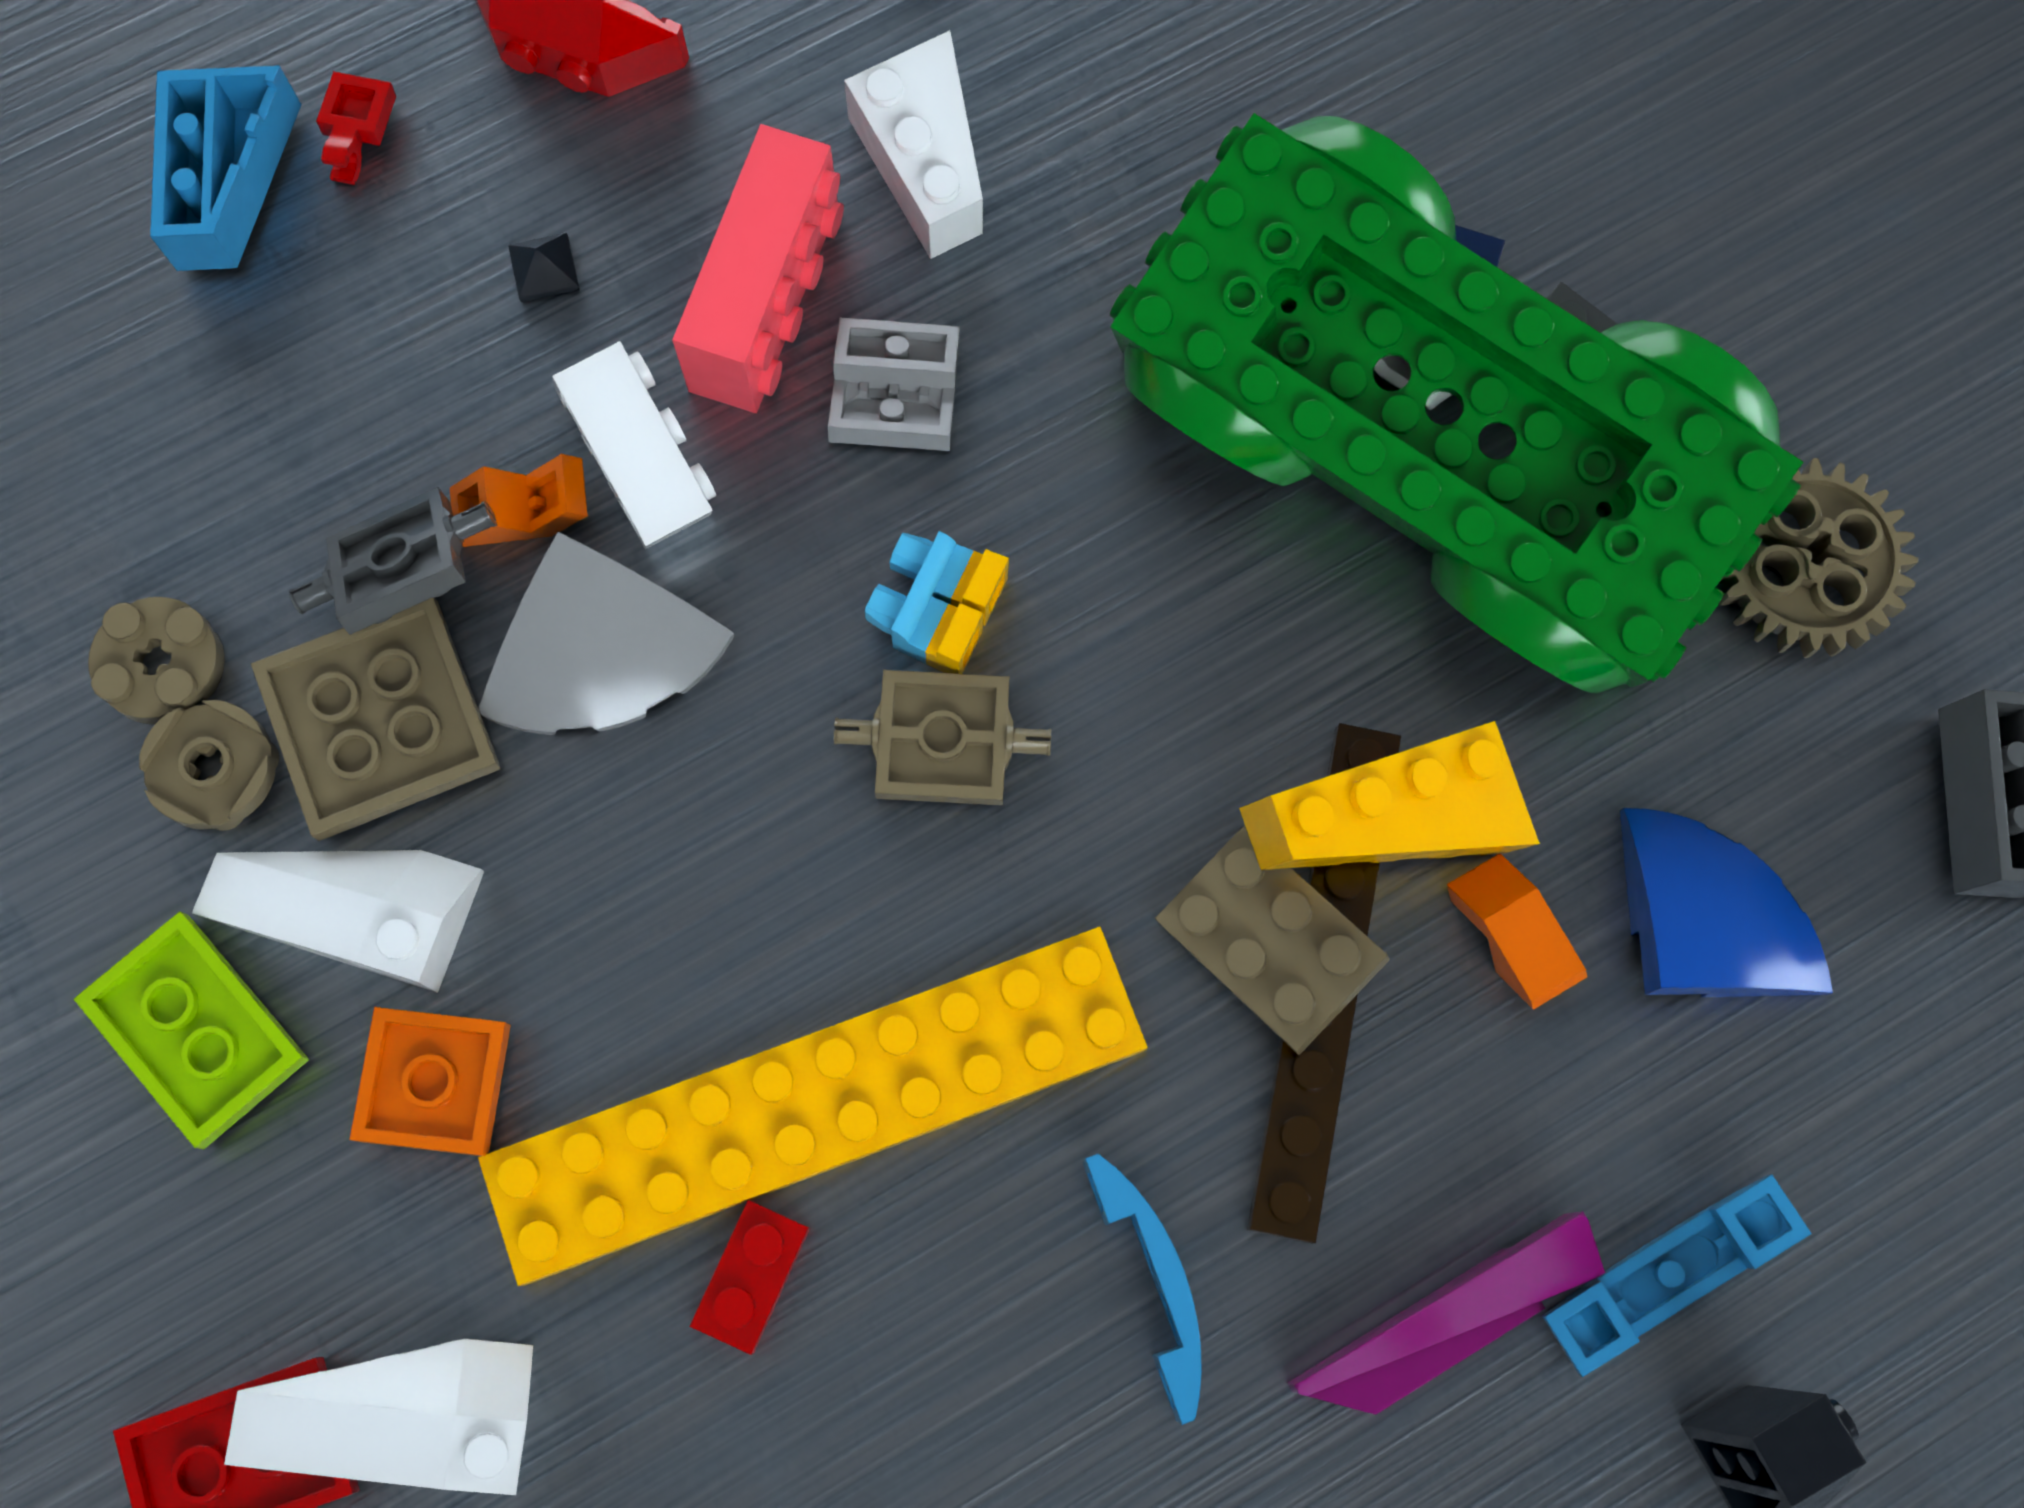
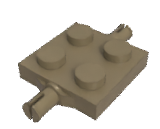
(942, 737)

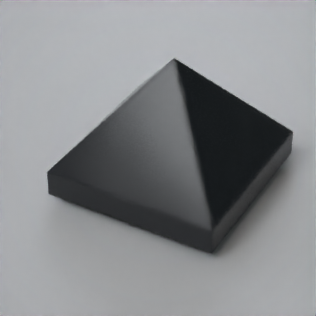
(543, 267)

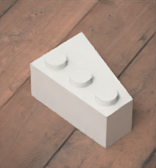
(921, 141)
(635, 443)

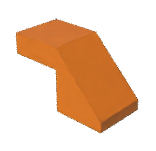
(524, 504)
(1520, 929)

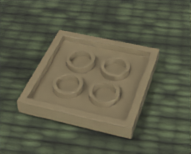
(374, 719)

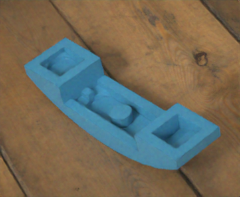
(1674, 1272)
(1180, 1365)

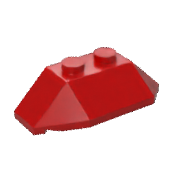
(585, 42)

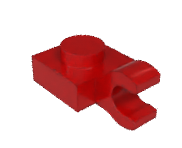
(352, 114)

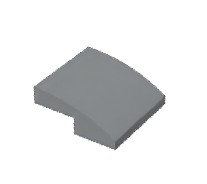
(894, 384)

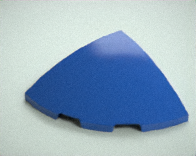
(1713, 914)

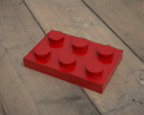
(182, 1453)

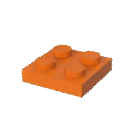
(430, 1082)

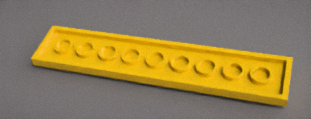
(809, 1106)

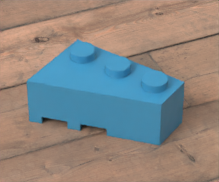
(215, 159)

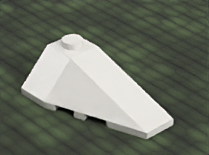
(363, 908)
(409, 1419)

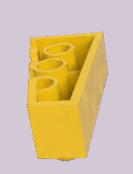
(1411, 805)

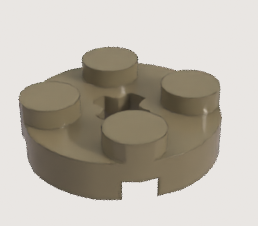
(131, 633)
(221, 799)

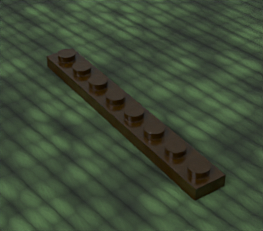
(1309, 1085)

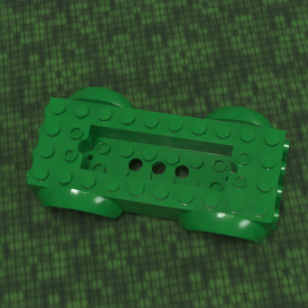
(1633, 446)

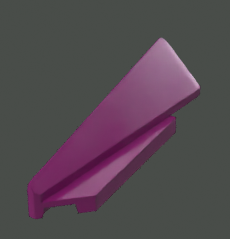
(1456, 1319)

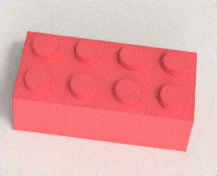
(759, 270)

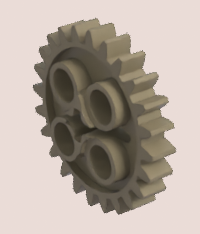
(1820, 557)

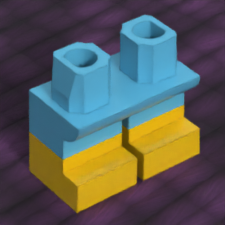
(946, 603)

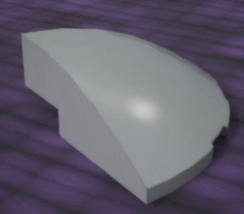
(596, 646)

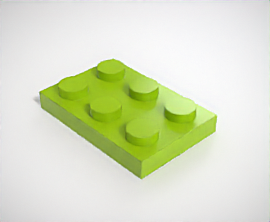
(191, 1030)

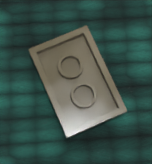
(1272, 942)

